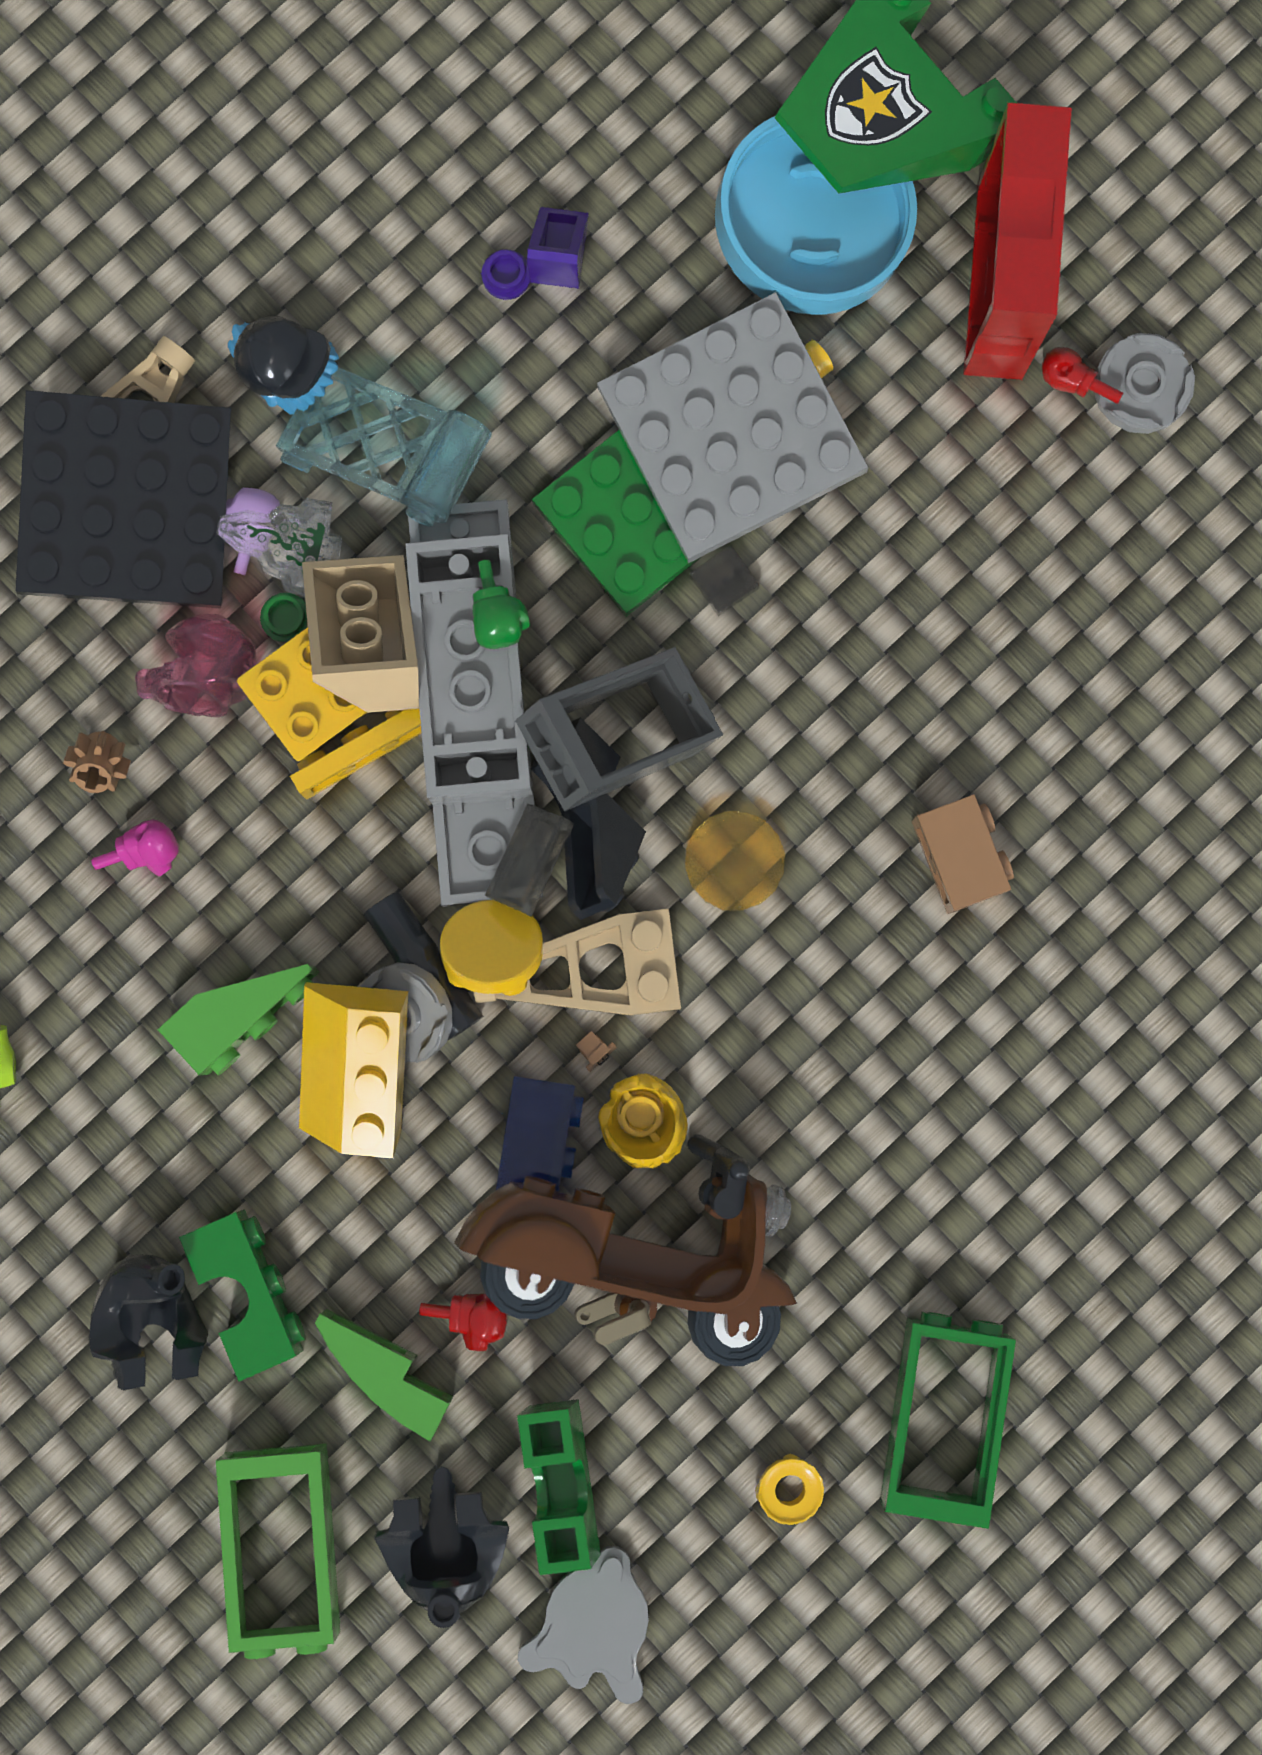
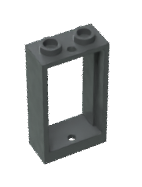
(563, 753)

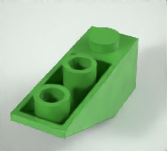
(221, 1019)

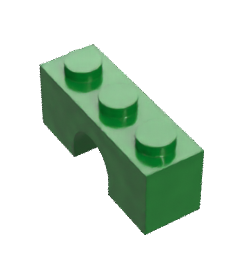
(234, 1251)
(565, 1513)

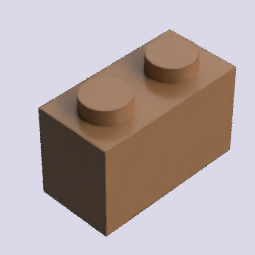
(963, 853)

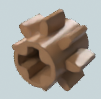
(97, 762)

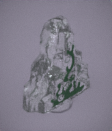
(284, 539)

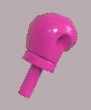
(146, 845)

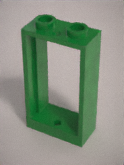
(934, 1504)

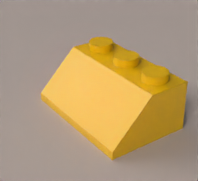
(353, 1067)

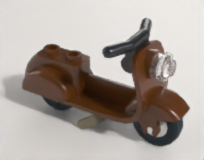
(547, 1241)

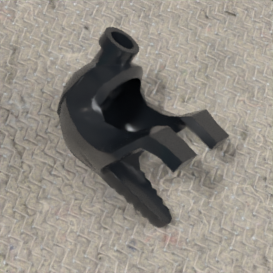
(139, 1294)
(451, 1558)

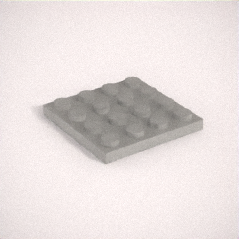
(732, 427)

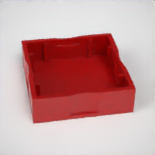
(1017, 241)

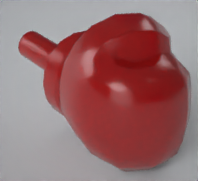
(1067, 373)
(471, 1316)

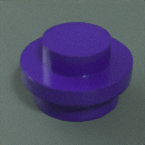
(505, 274)

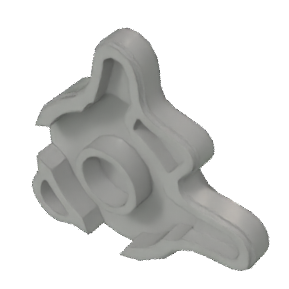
(593, 1626)

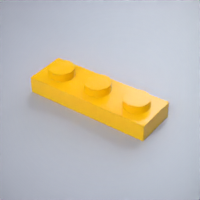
(358, 750)

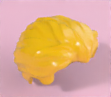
(643, 1121)

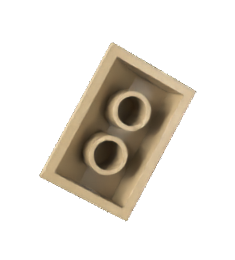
(362, 631)

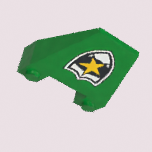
(882, 109)

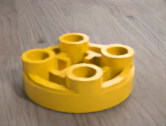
(491, 948)

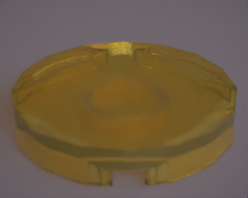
(734, 861)

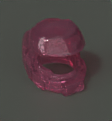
(207, 669)

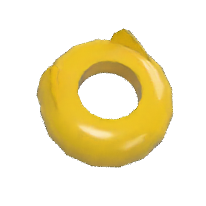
(803, 1506)

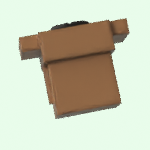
(594, 1050)

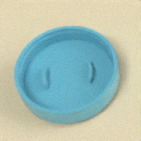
(800, 237)

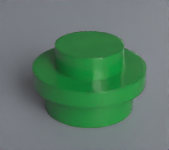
(283, 617)

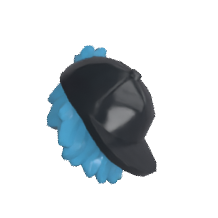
(283, 361)

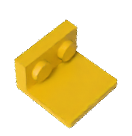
(294, 705)

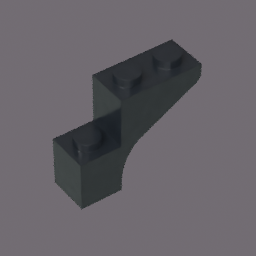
(602, 840)

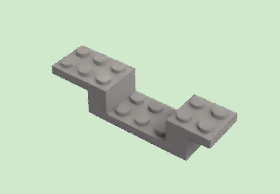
(467, 698)

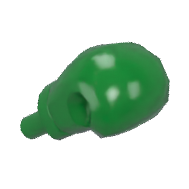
(496, 614)

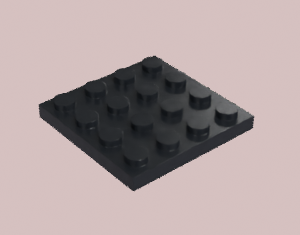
(122, 500)

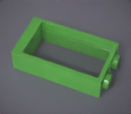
(276, 1463)

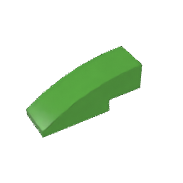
(382, 1374)

